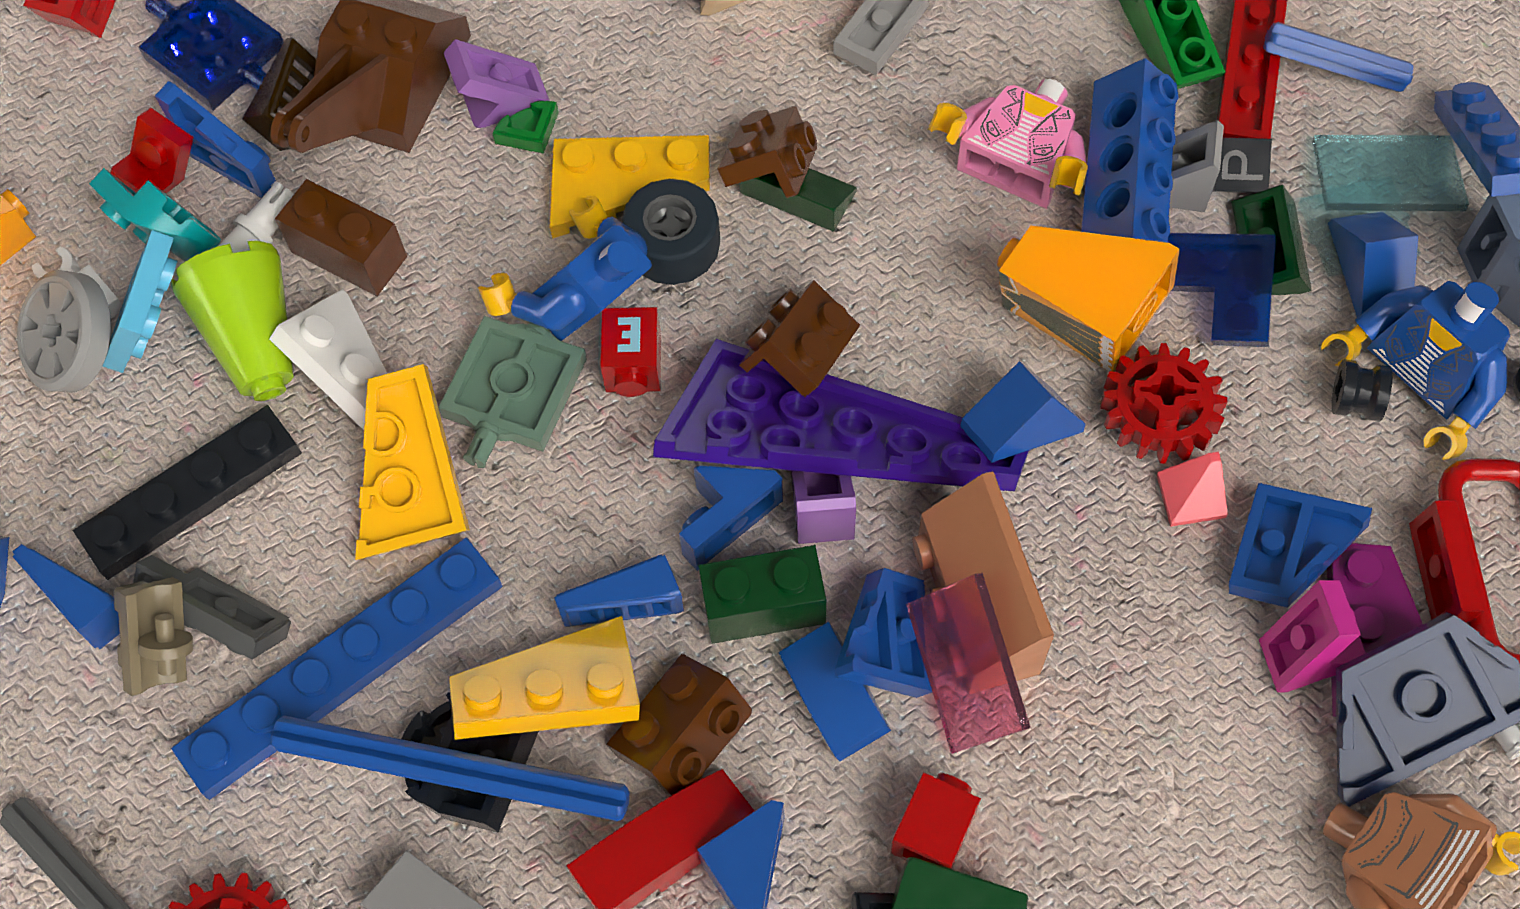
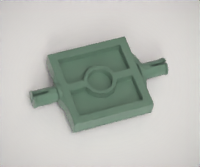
(511, 386)

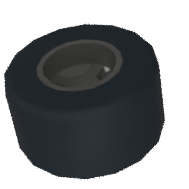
(678, 227)

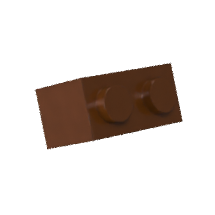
(341, 237)

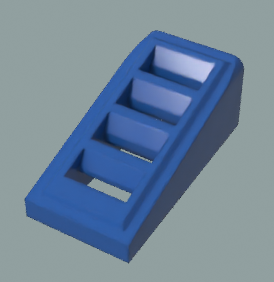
(633, 593)
(82, 603)

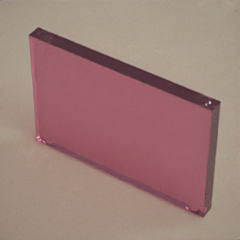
(968, 664)

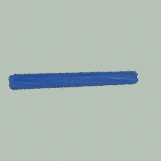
(451, 768)

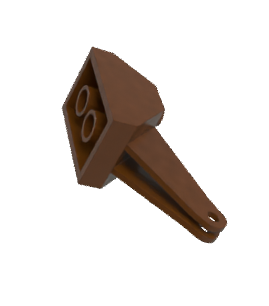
(372, 76)

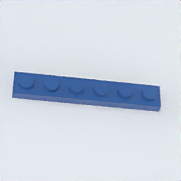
(338, 666)

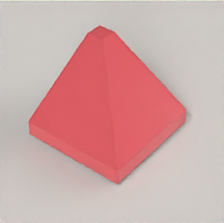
(1194, 490)

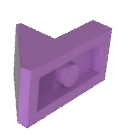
(493, 82)

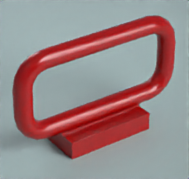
(1447, 547)

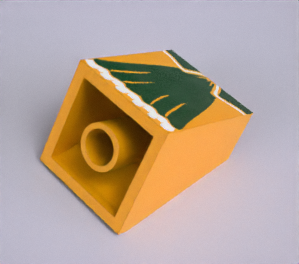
(1087, 287)

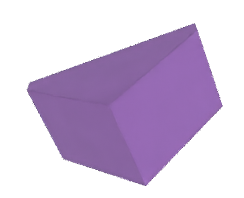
(823, 507)

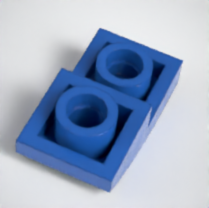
(839, 707)

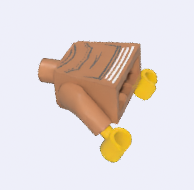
(1417, 851)

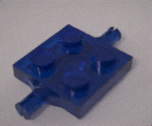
(210, 47)

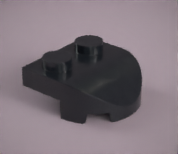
(459, 804)

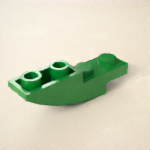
(1175, 39)

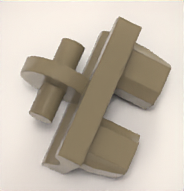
(151, 634)

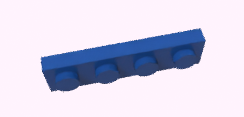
(1483, 134)

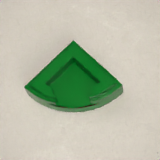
(528, 128)

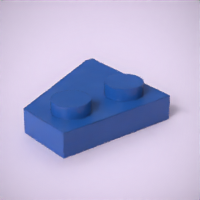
(216, 143)
(1292, 542)
(881, 639)

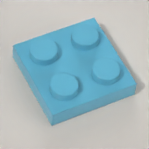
(141, 303)

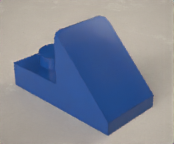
(738, 502)

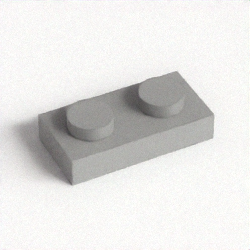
(877, 31)

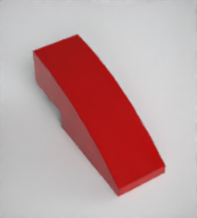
(658, 844)

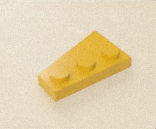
(617, 169)
(408, 468)
(549, 686)

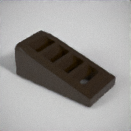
(270, 93)

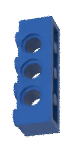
(1131, 154)

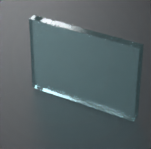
(1389, 173)

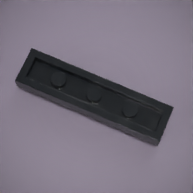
(186, 492)

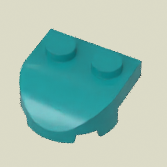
(156, 211)

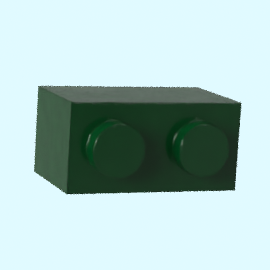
(763, 594)

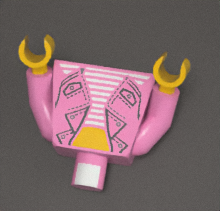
(1018, 141)

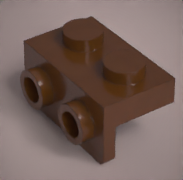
(768, 145)
(802, 338)
(682, 725)

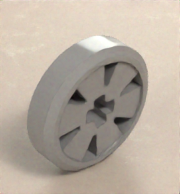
(64, 331)

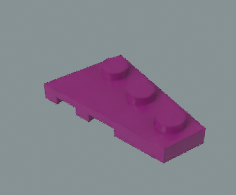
(1376, 596)

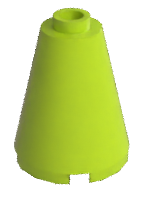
(236, 308)

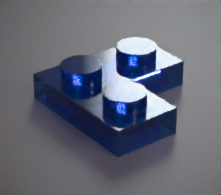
(1240, 275)

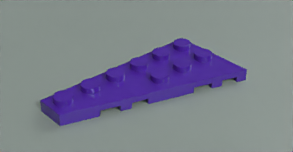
(833, 430)

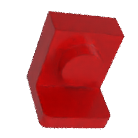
(157, 153)

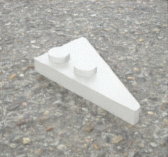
(332, 351)

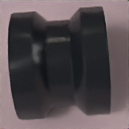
(1362, 390)

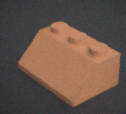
(976, 535)

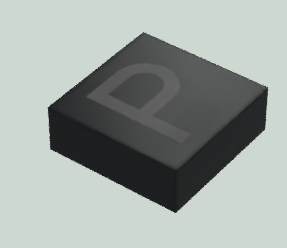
(1244, 165)

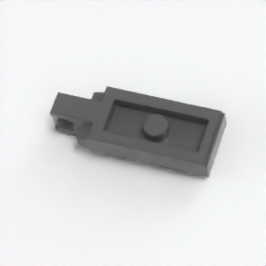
(220, 609)

